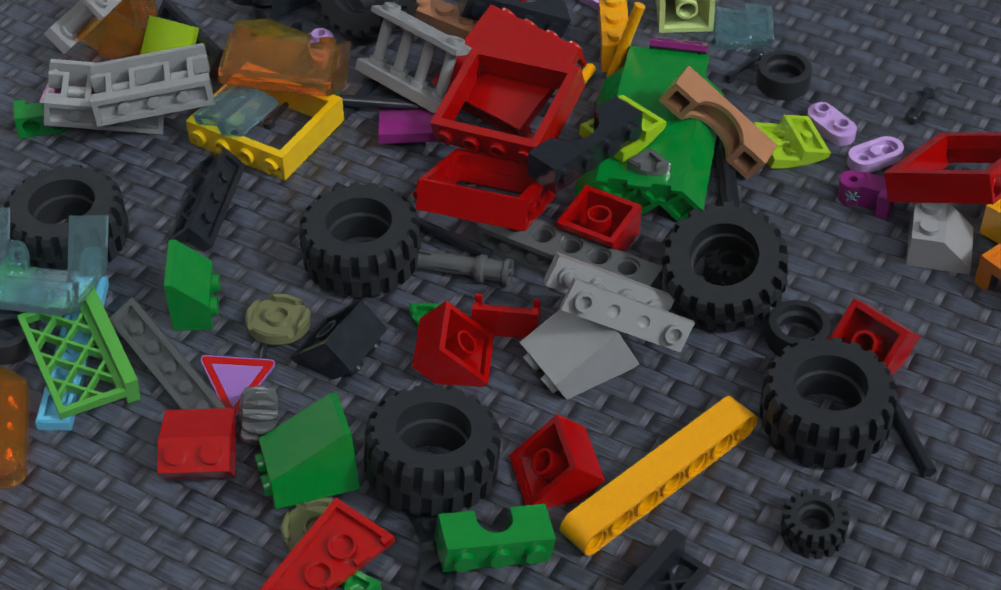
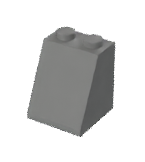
(576, 353)

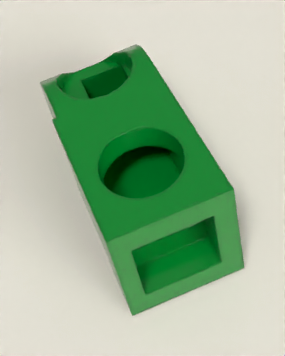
(30, 120)

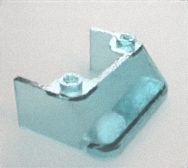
(53, 289)

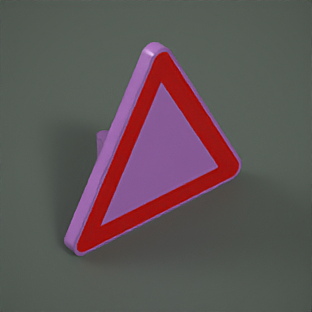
(233, 374)

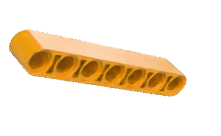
(657, 475)

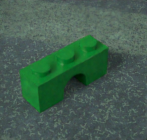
(468, 546)

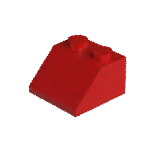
(602, 218)
(876, 333)
(453, 348)
(197, 444)
(557, 464)

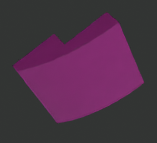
(679, 45)
(405, 126)

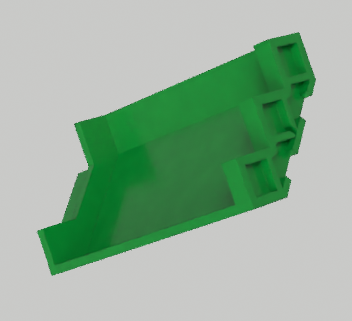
(683, 143)

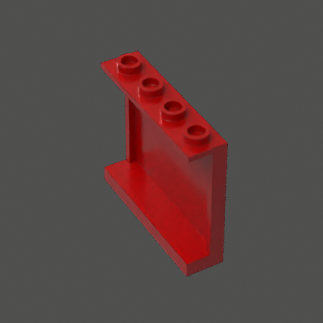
(505, 101)

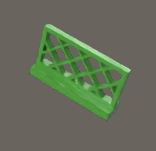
(108, 349)

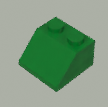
(190, 288)

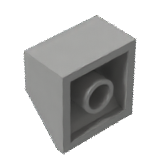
(939, 238)

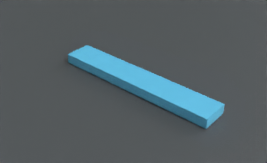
(47, 415)

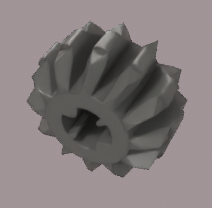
(257, 413)

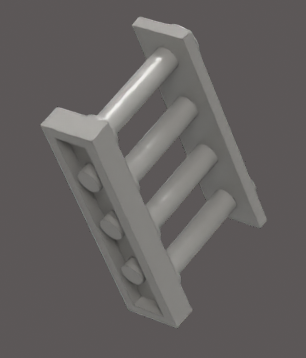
(64, 31)
(395, 76)
(617, 302)

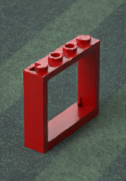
(515, 66)
(923, 180)
(440, 195)

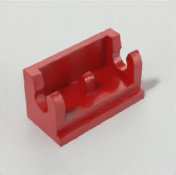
(506, 320)

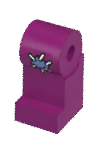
(865, 191)

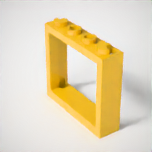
(326, 114)

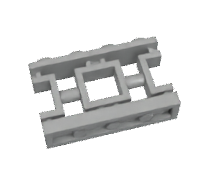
(127, 101)
(73, 105)

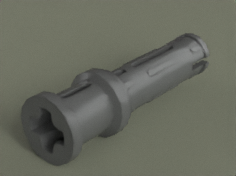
(479, 268)

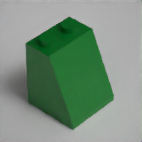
(309, 455)

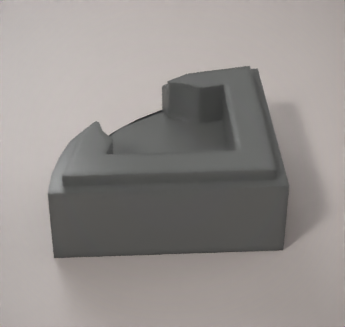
(649, 163)

